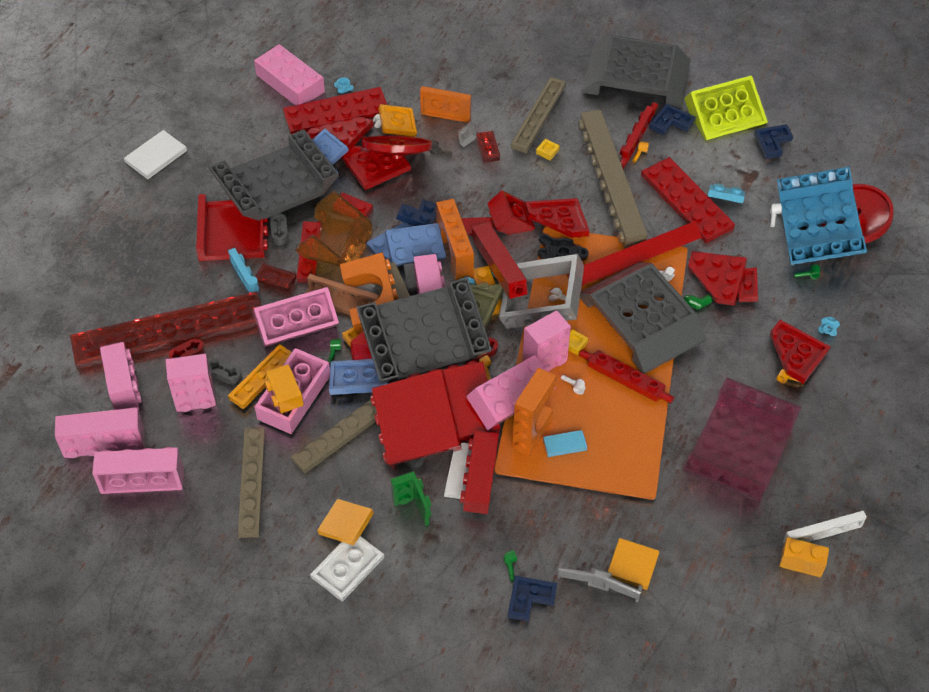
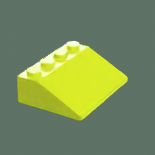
(726, 108)

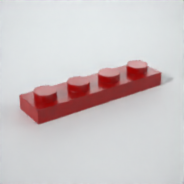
(305, 265)

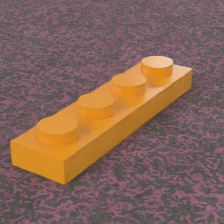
(254, 382)

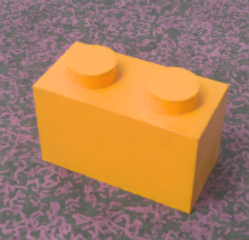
(284, 389)
(804, 557)

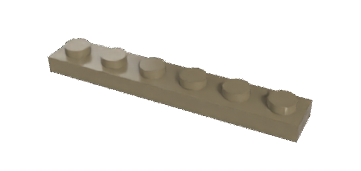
(538, 115)
(335, 437)
(251, 482)

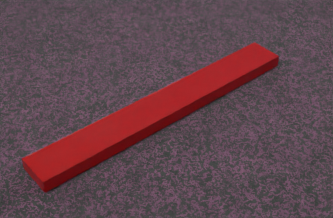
(640, 252)

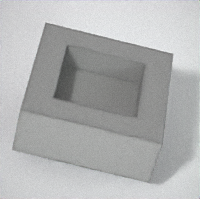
(467, 134)

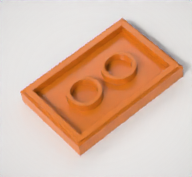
(445, 104)

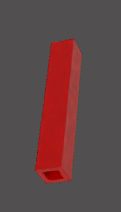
(499, 260)

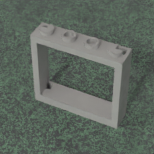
(545, 268)

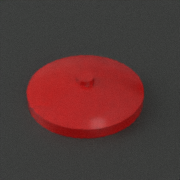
(396, 145)
(874, 211)

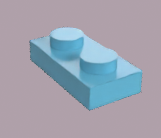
(732, 194)

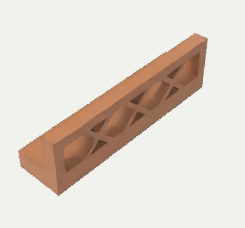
(341, 299)

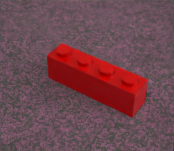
(480, 473)

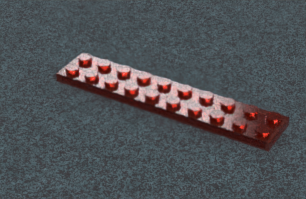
(168, 328)

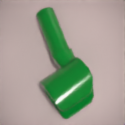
(814, 272)
(335, 344)
(509, 558)

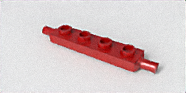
(637, 133)
(627, 376)

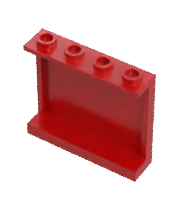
(224, 228)
(460, 383)
(415, 418)

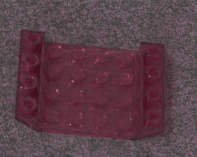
(743, 440)

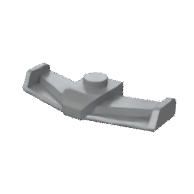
(599, 579)

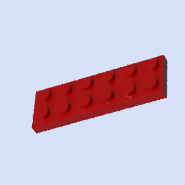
(334, 109)
(687, 199)

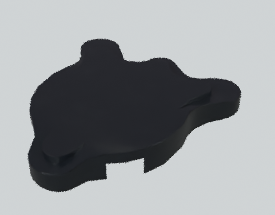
(559, 247)

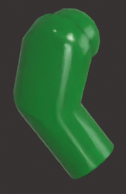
(697, 303)

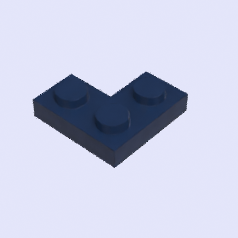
(671, 116)
(769, 140)
(417, 217)
(527, 591)

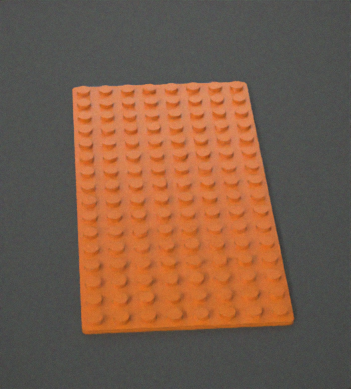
(618, 423)

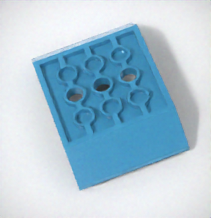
(816, 200)

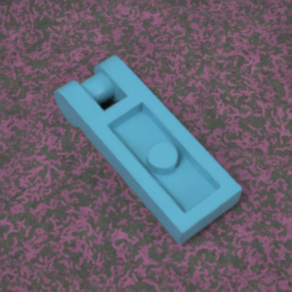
(244, 273)

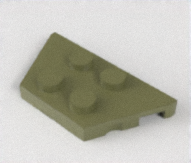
(486, 299)

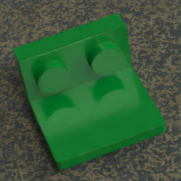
(408, 488)

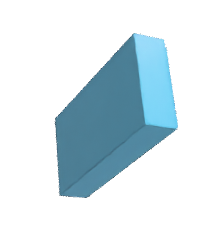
(565, 443)

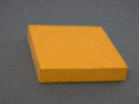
(397, 120)
(345, 522)
(633, 563)

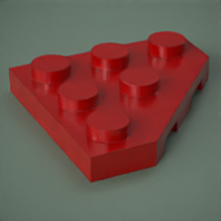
(347, 131)
(372, 167)
(559, 215)
(718, 275)
(797, 350)

